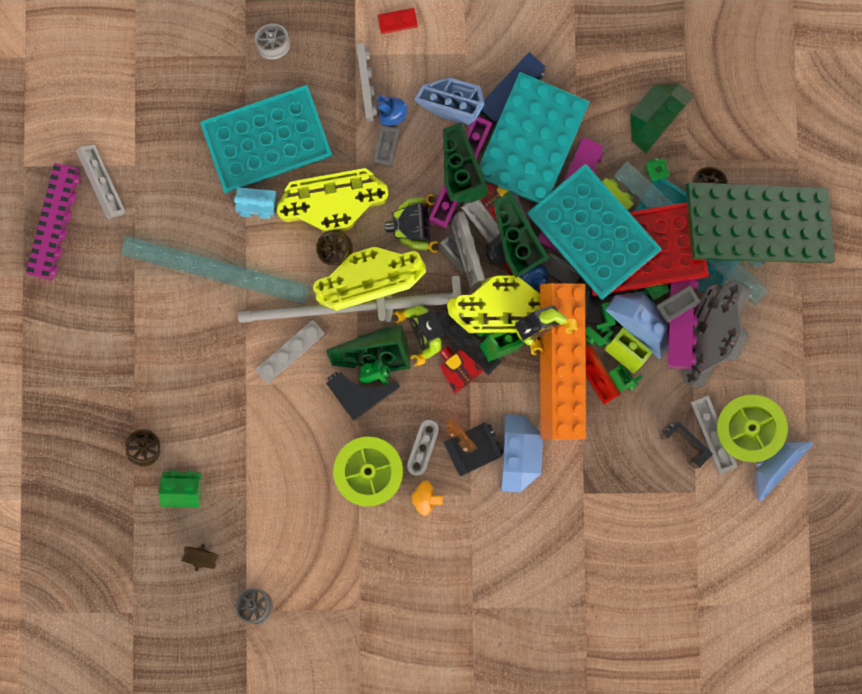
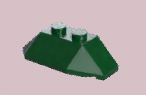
(656, 113)

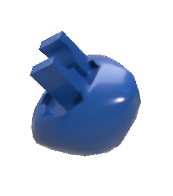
(392, 110)
(535, 277)

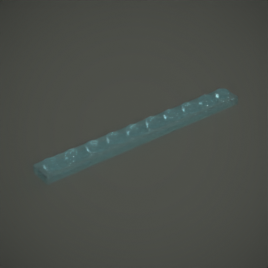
(653, 198)
(215, 270)

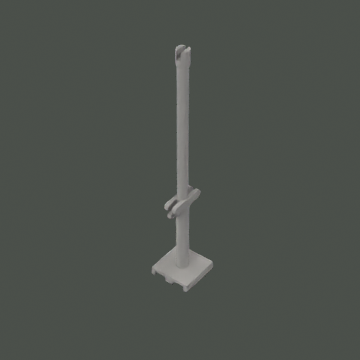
(383, 304)

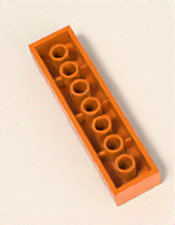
(563, 366)

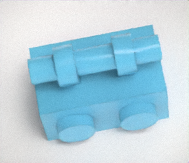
(255, 202)

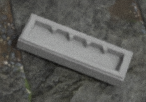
(481, 219)

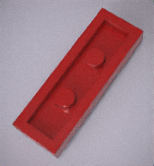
(599, 377)

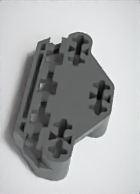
(718, 330)

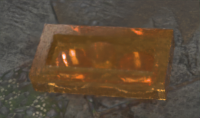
(454, 430)

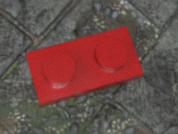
(397, 21)

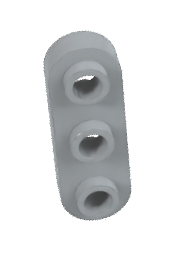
(423, 438)

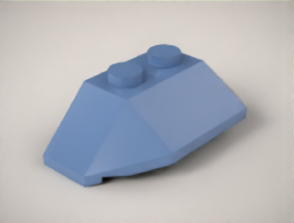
(452, 100)
(642, 319)
(520, 453)
(775, 468)

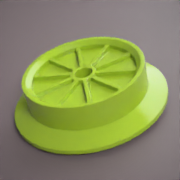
(749, 413)
(351, 476)

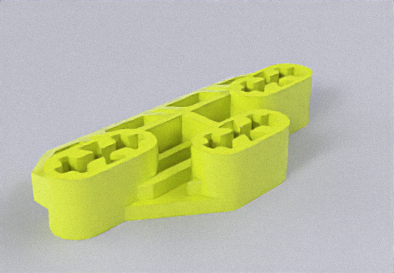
(333, 203)
(368, 277)
(495, 303)

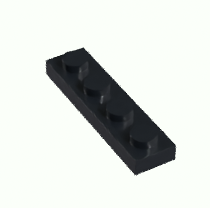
(466, 342)

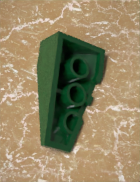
(461, 171)
(518, 239)
(384, 344)

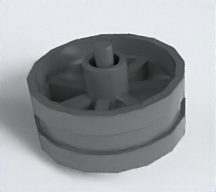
(254, 606)

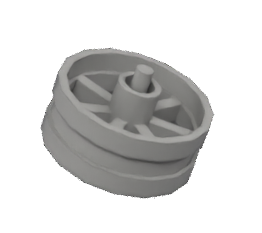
(271, 32)

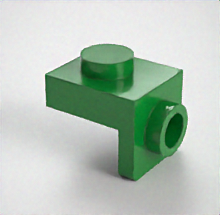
(656, 169)
(609, 320)
(592, 337)
(375, 371)
(623, 379)

